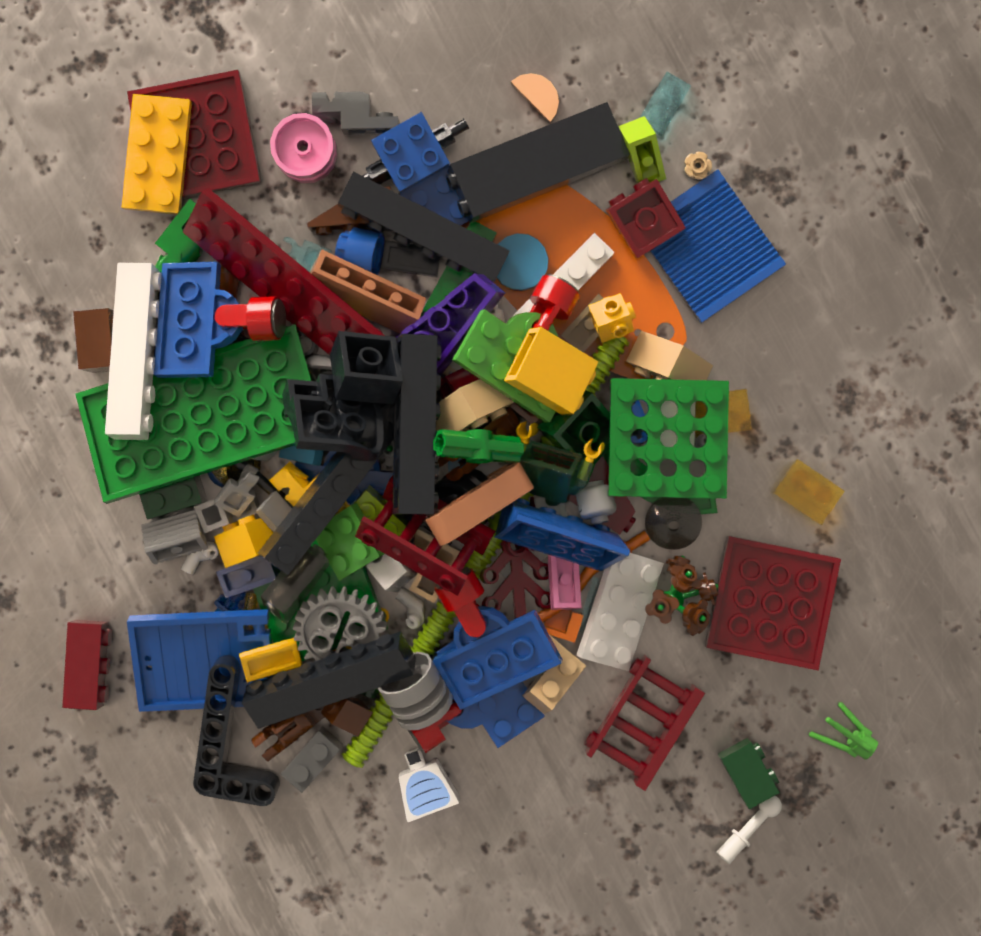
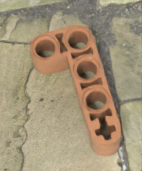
(480, 503)

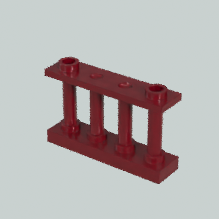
(423, 562)
(658, 746)

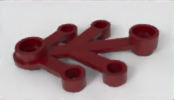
(517, 580)

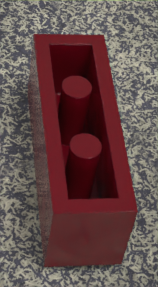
(86, 664)

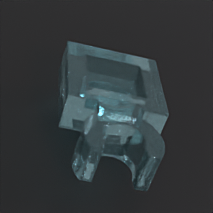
(306, 254)

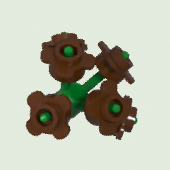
(683, 580)

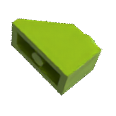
(643, 150)

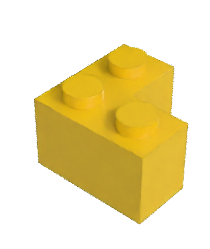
(242, 540)

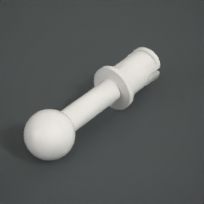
(738, 840)

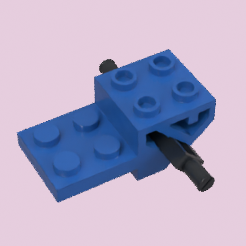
(417, 164)

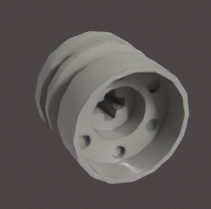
(418, 698)

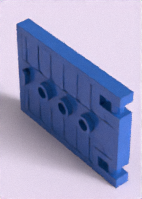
(185, 649)

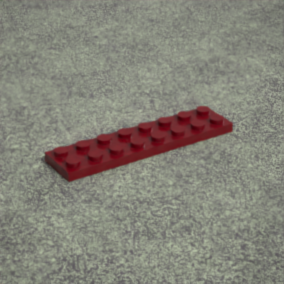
(271, 272)

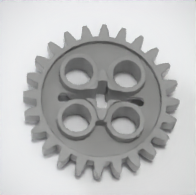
(315, 622)

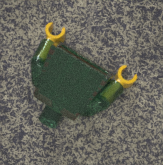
(554, 470)

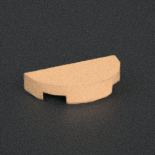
(538, 93)

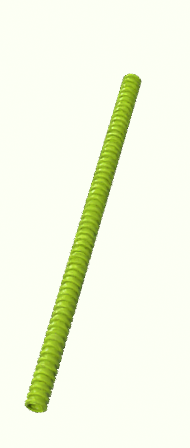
(440, 620)

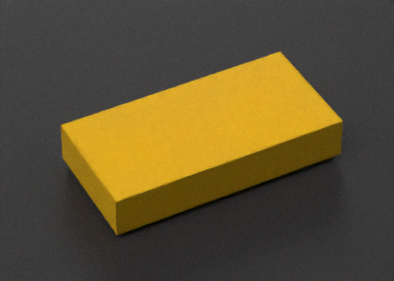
(270, 659)

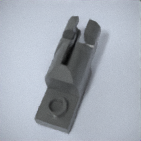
(353, 111)

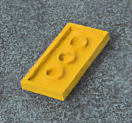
(156, 154)

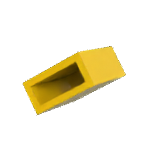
(551, 371)

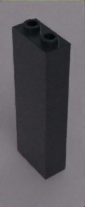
(537, 162)

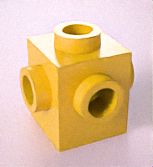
(612, 317)

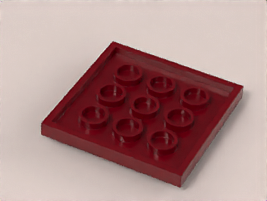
(220, 132)
(773, 603)

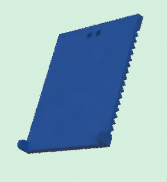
(718, 251)

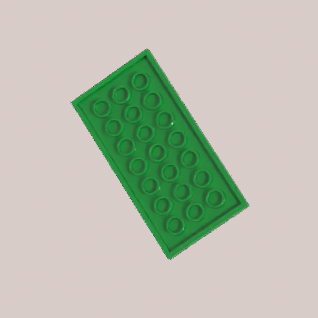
(200, 420)

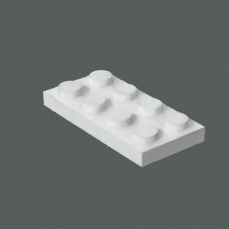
(620, 611)

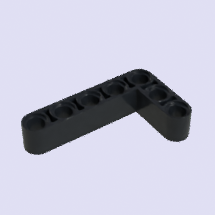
(219, 740)

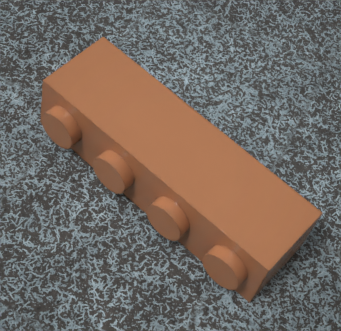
(369, 293)

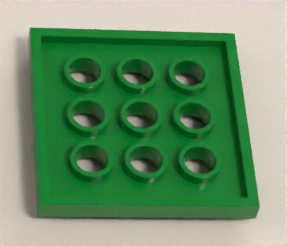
(713, 425)

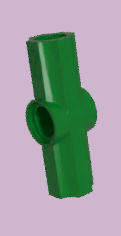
(478, 446)

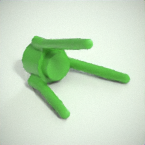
(859, 742)

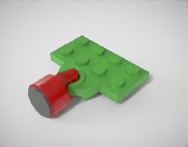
(493, 345)

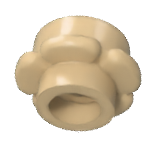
(694, 172)

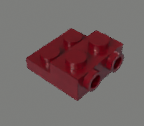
(645, 217)

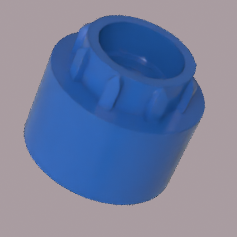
(362, 248)

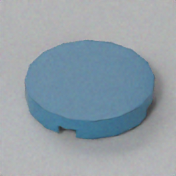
(524, 263)

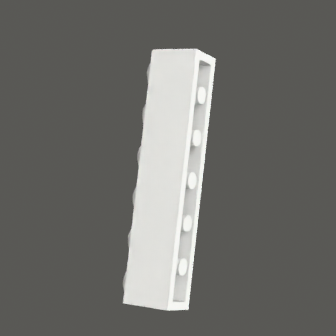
(133, 352)

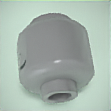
(595, 503)

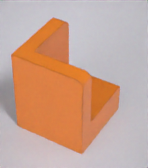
(564, 625)

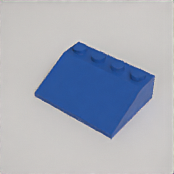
(560, 535)

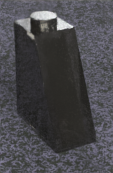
(289, 591)

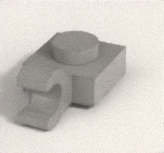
(238, 495)

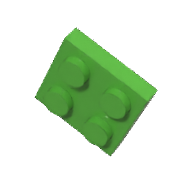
(344, 550)

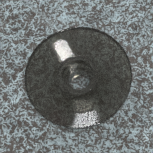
(673, 509)

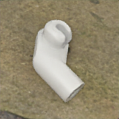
(192, 560)
(414, 606)

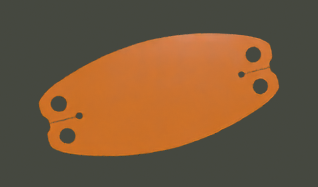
(562, 225)

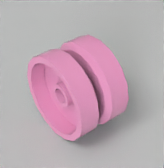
(293, 134)

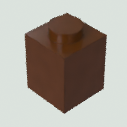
(348, 715)

